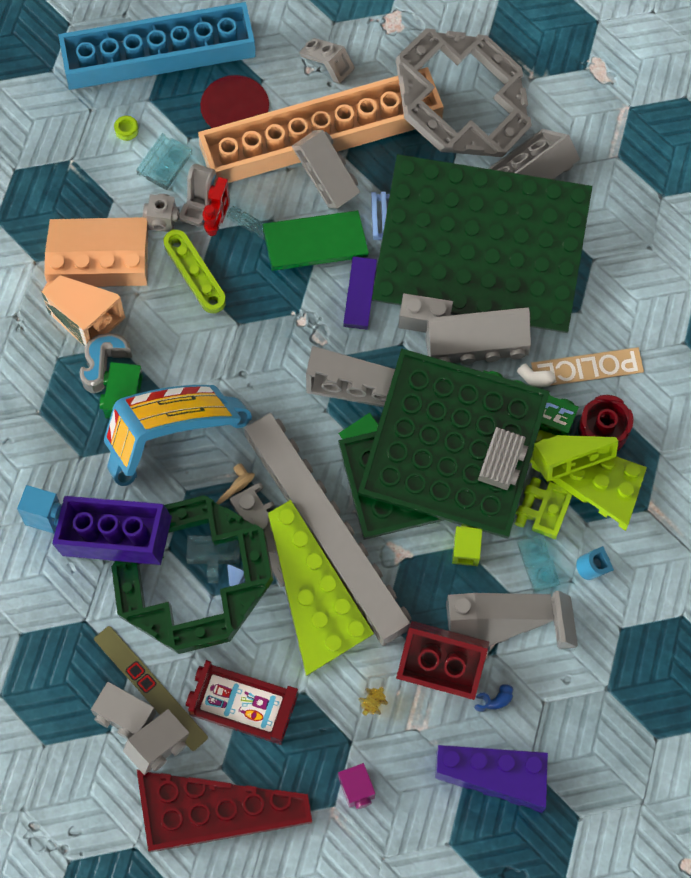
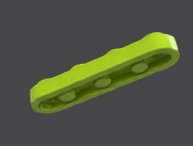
(194, 271)

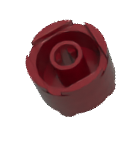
(607, 410)

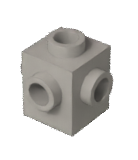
(161, 212)

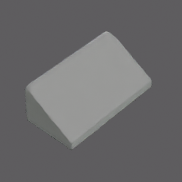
(564, 620)

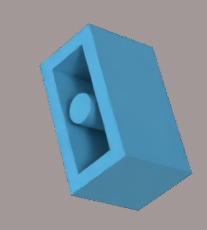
(39, 509)

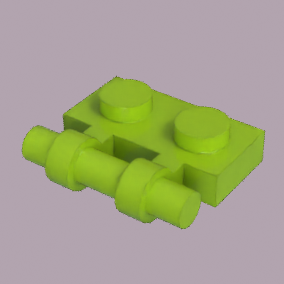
(552, 509)

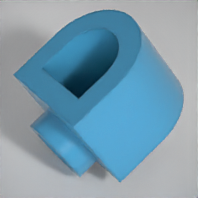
(594, 564)

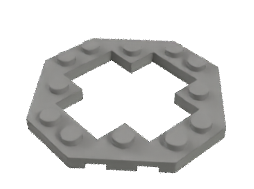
(470, 138)

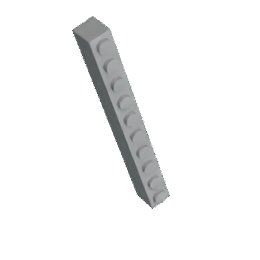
(331, 533)

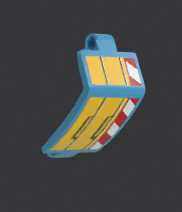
(163, 413)

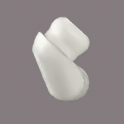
(538, 378)

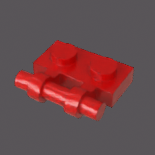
(216, 211)

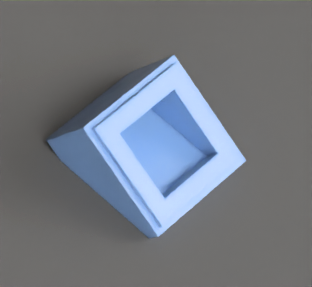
(235, 575)

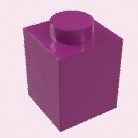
(357, 786)

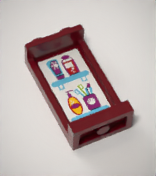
(242, 703)

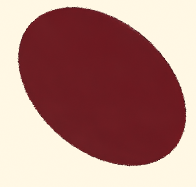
(233, 100)

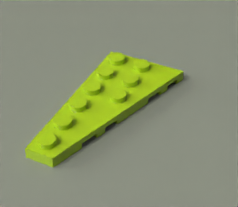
(607, 485)
(319, 603)

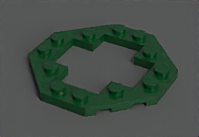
(236, 600)

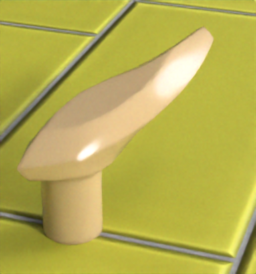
(240, 483)

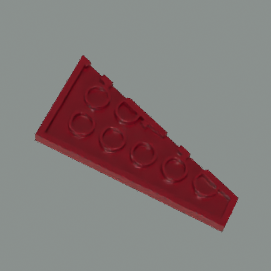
(202, 810)

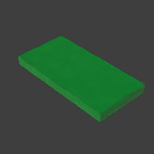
(315, 240)

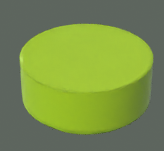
(126, 128)

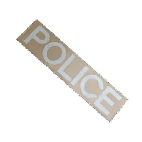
(592, 366)

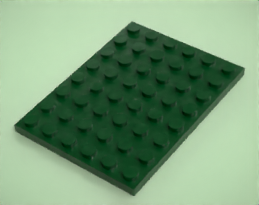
(483, 240)

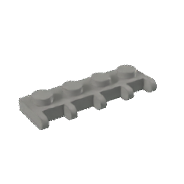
(252, 510)

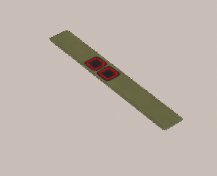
(148, 684)

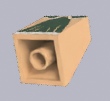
(82, 307)

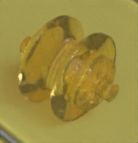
(373, 701)

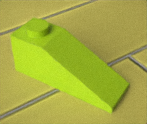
(569, 454)

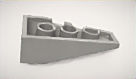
(497, 615)

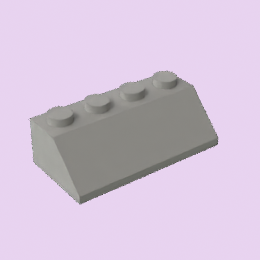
(541, 156)
(479, 336)

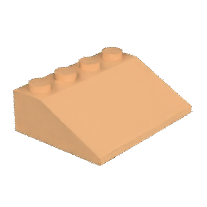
(98, 251)

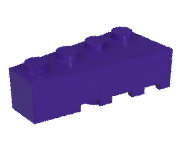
(496, 773)

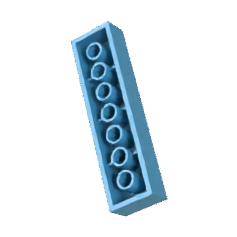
(157, 45)

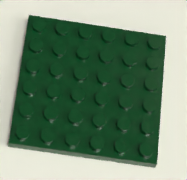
(437, 439)

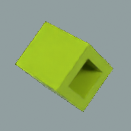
(467, 546)

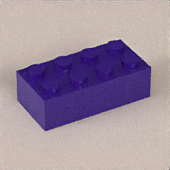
(112, 530)

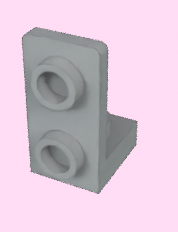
(332, 55)

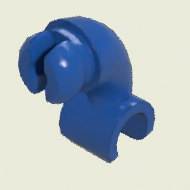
(501, 700)

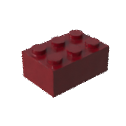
(442, 660)

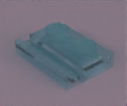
(164, 161)

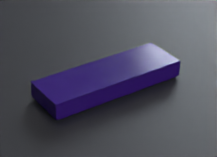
(360, 293)

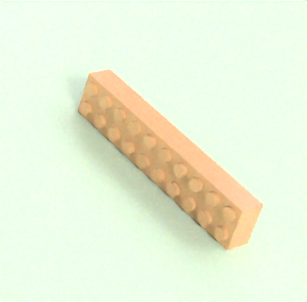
(348, 116)

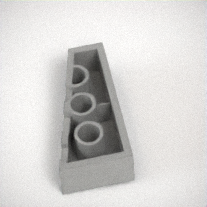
(347, 378)

